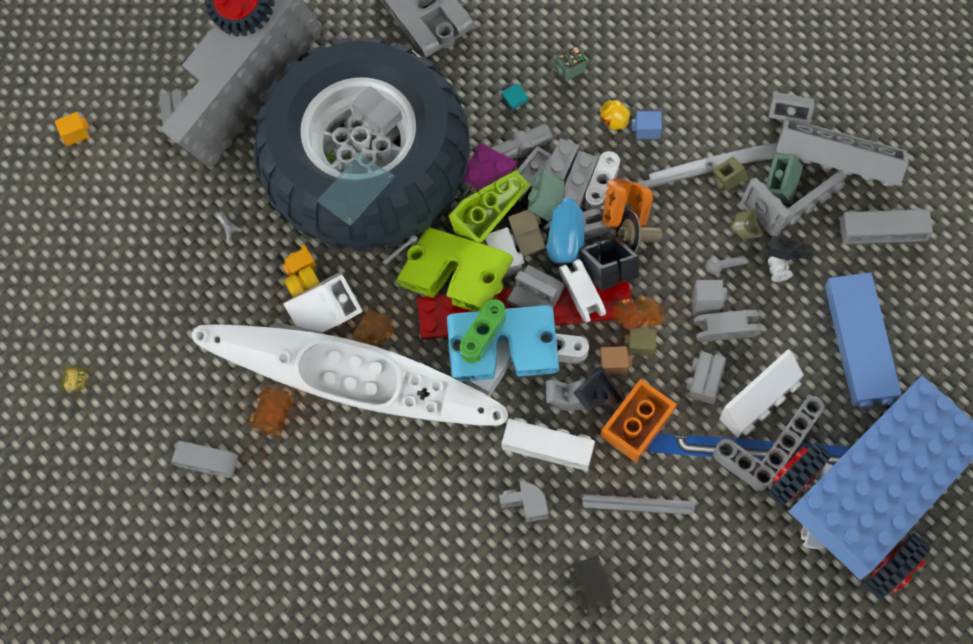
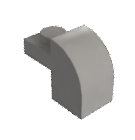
(562, 395)
(530, 497)

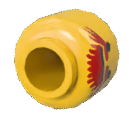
(615, 115)

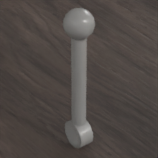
(412, 239)

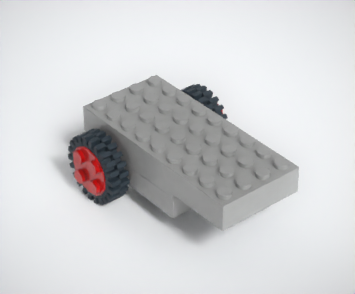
(236, 68)

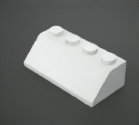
(762, 394)

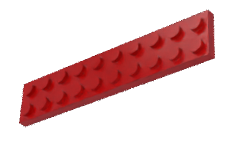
(434, 310)

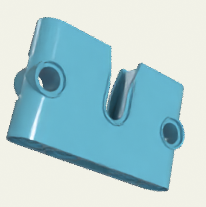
(521, 330)

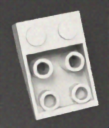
(324, 305)

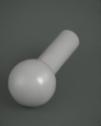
(715, 266)

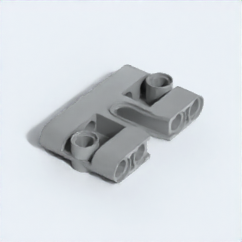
(428, 25)

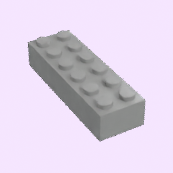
(842, 152)

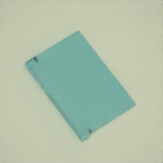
(355, 189)

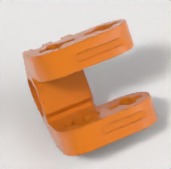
(622, 193)

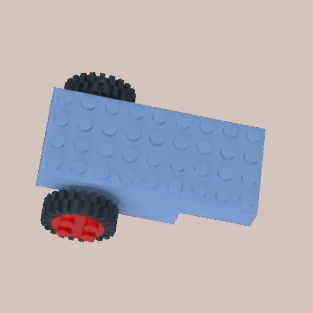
(881, 486)

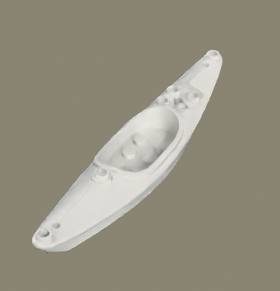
(350, 373)

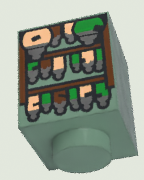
(570, 63)

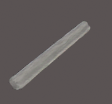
(638, 504)

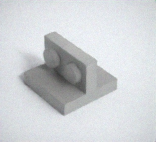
(535, 289)

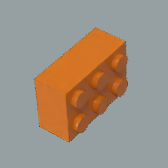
(638, 420)

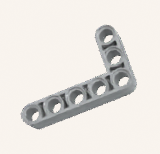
(778, 449)

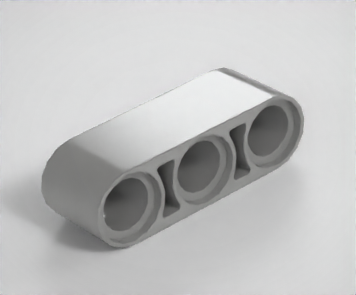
(204, 459)

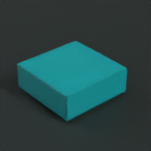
(514, 96)

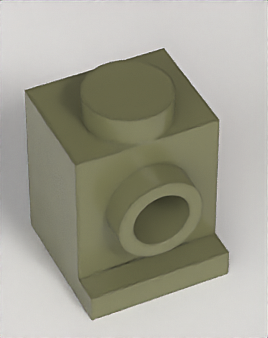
(729, 174)

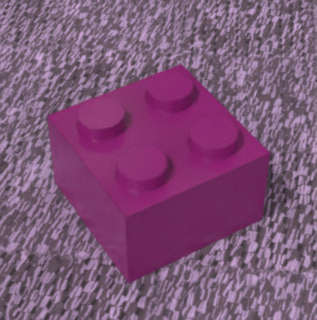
(487, 167)

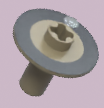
(632, 233)

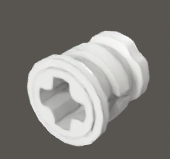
(779, 269)

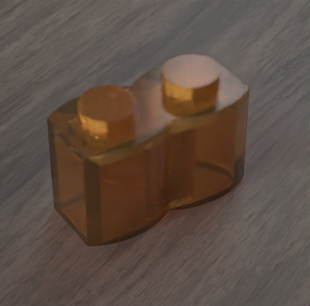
(638, 313)

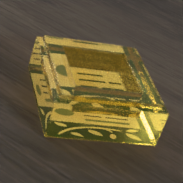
(73, 378)

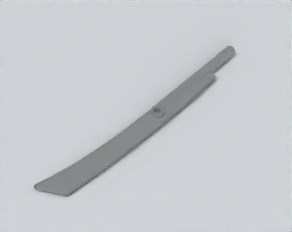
(706, 165)

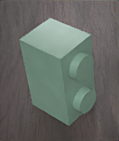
(784, 177)
(545, 194)

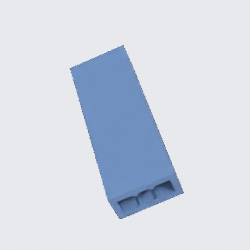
(862, 340)

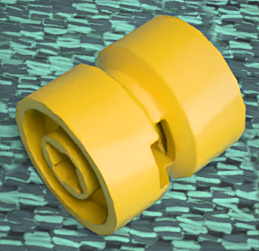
(302, 282)

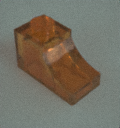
(373, 328)

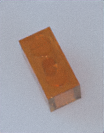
(271, 411)

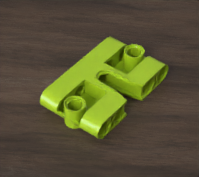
(475, 264)

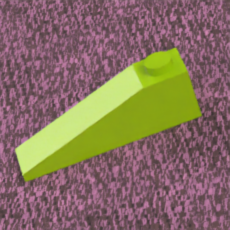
(484, 209)

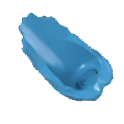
(566, 233)

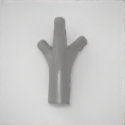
(228, 226)

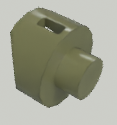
(746, 225)

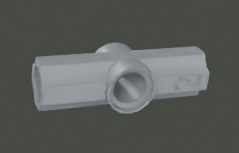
(523, 143)

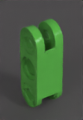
(491, 318)

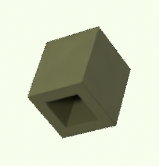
(641, 342)

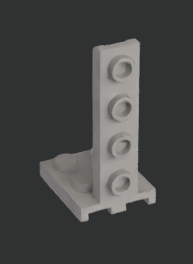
(774, 214)

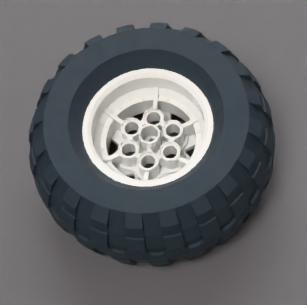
(303, 123)

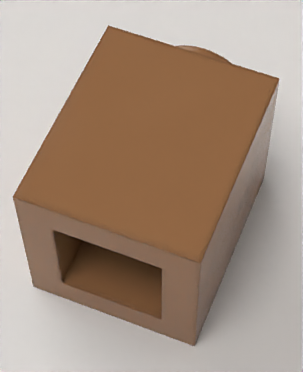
(615, 360)

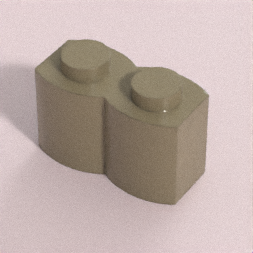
(528, 233)

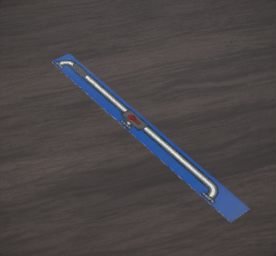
(704, 447)

